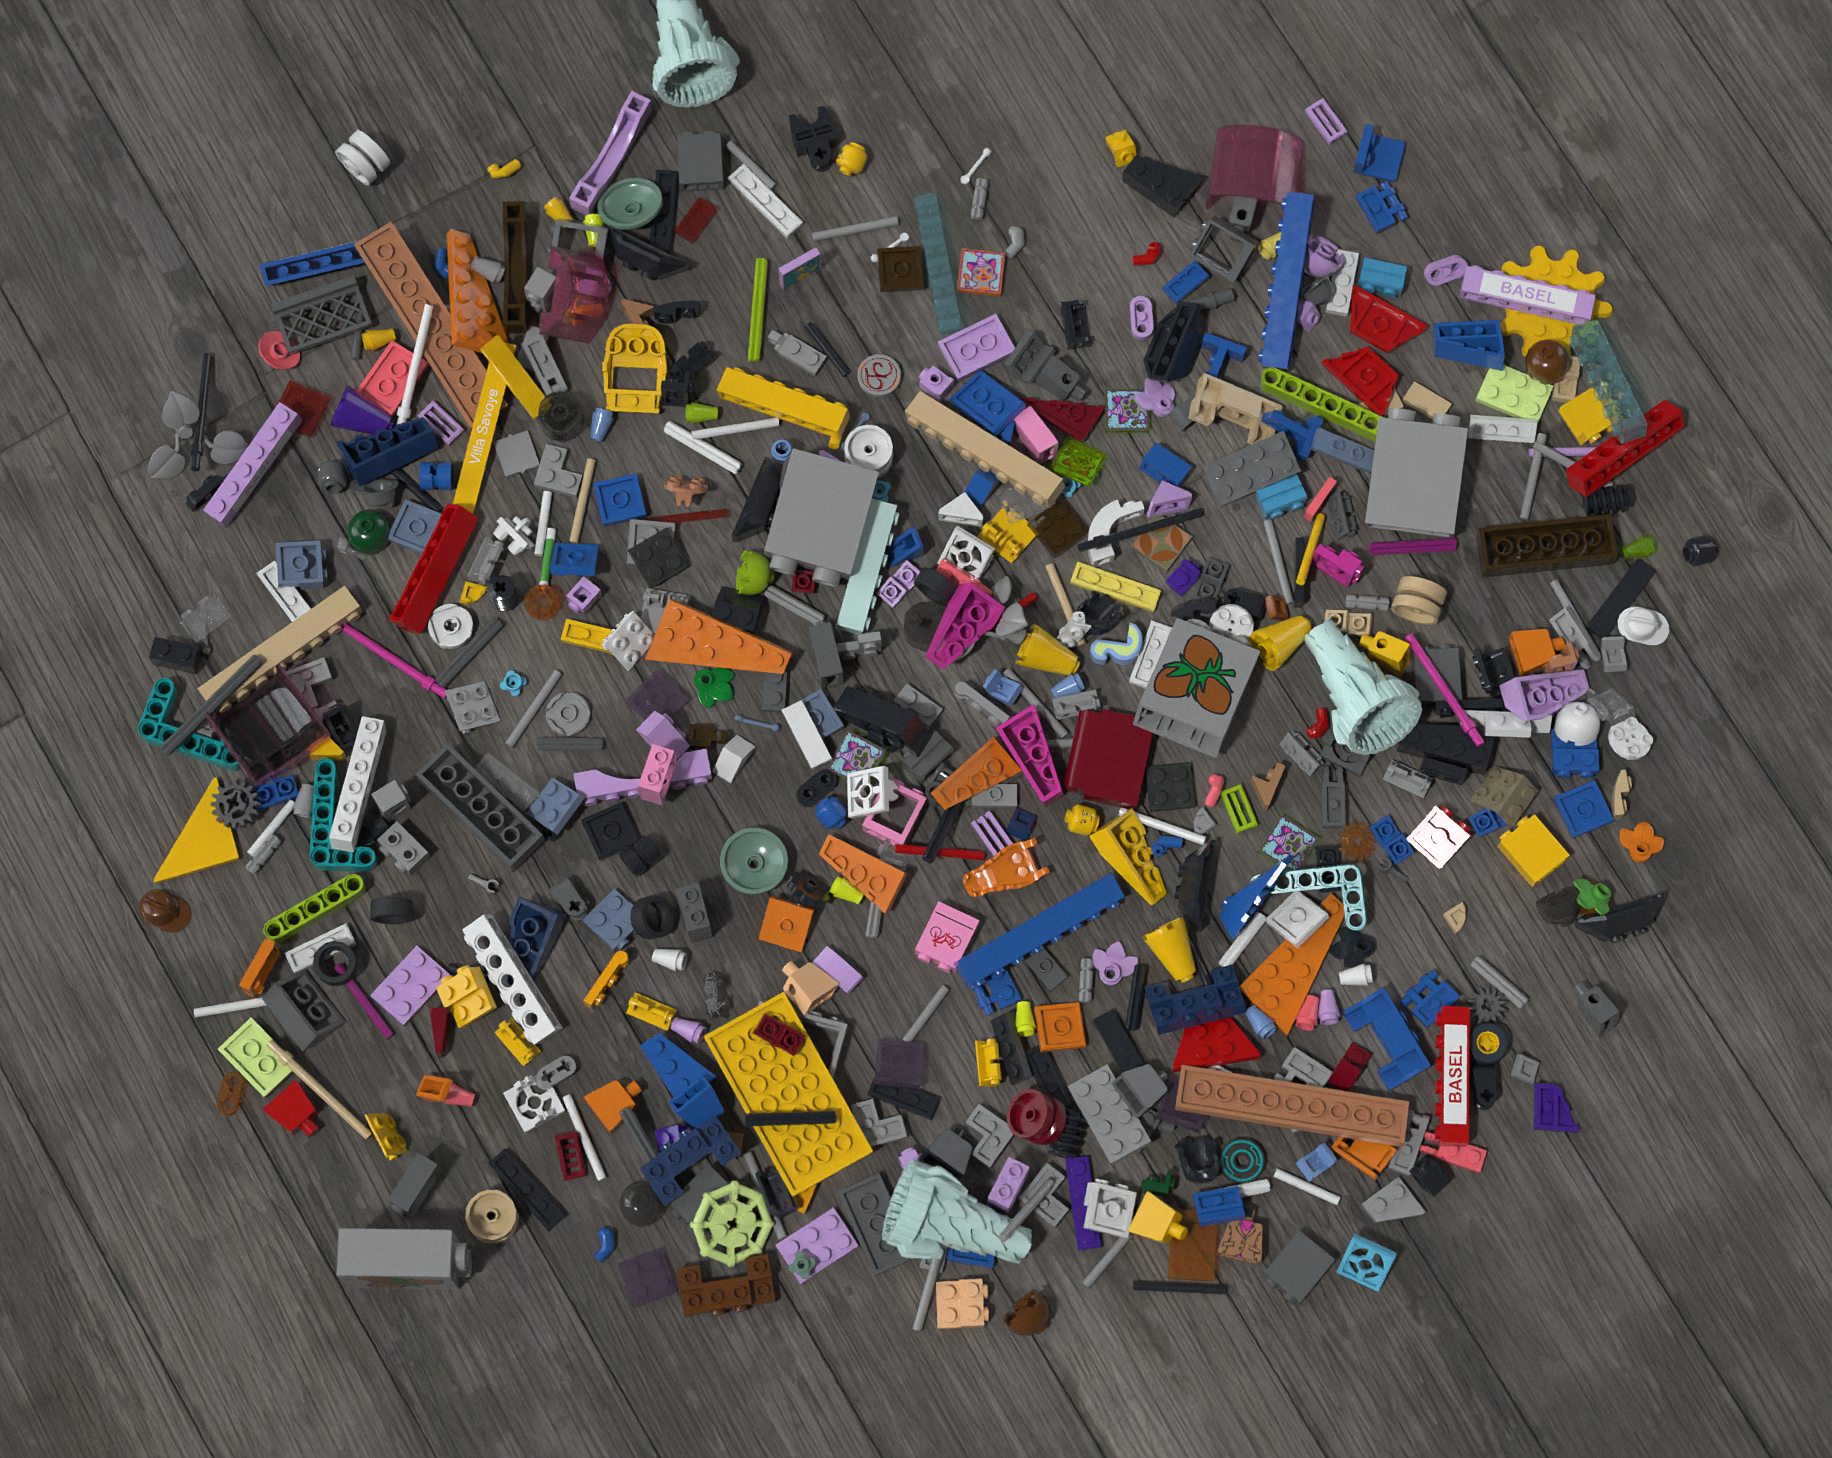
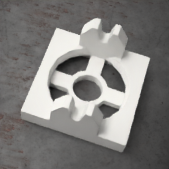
(962, 535)
(856, 793)
(542, 1117)

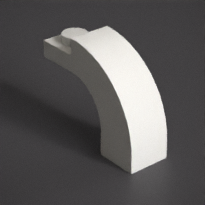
(1103, 524)

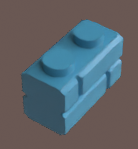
(1382, 277)
(1281, 497)

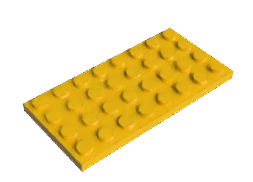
(778, 1082)

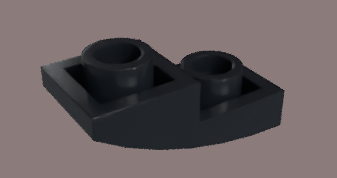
(668, 312)
(1188, 609)
(1326, 856)

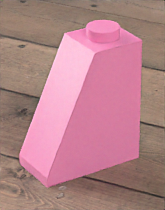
(1036, 436)

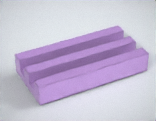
(1335, 136)
(453, 435)
(982, 819)

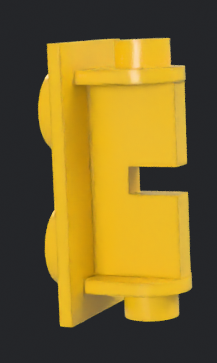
(651, 1011)
(516, 1042)
(988, 1070)

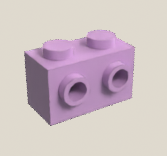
(659, 731)

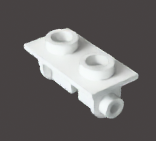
(1073, 630)

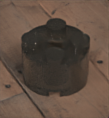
(559, 405)
(919, 614)

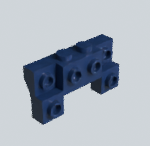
(1196, 1005)
(685, 1153)

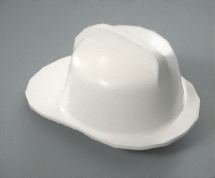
(1643, 626)

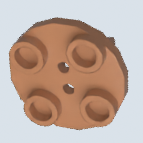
(685, 488)

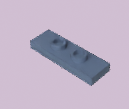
(1343, 450)

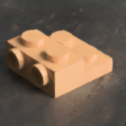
(961, 1304)

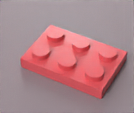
(388, 378)

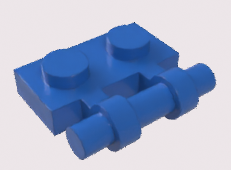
(1376, 210)
(1002, 989)
(1426, 1008)

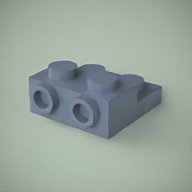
(301, 564)
(612, 921)

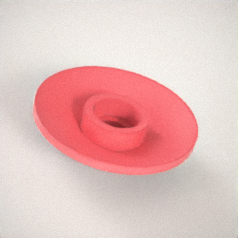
(275, 351)

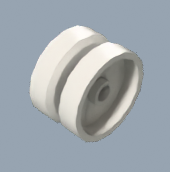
(362, 157)
(870, 440)

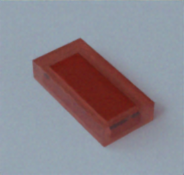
(695, 220)

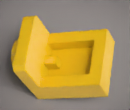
(1121, 147)

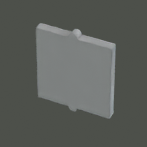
(516, 453)

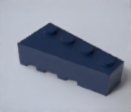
(387, 450)

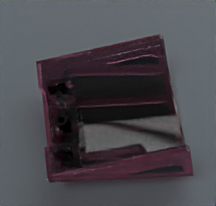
(269, 729)

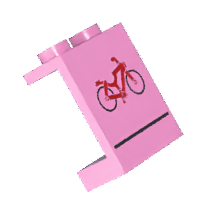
(946, 937)

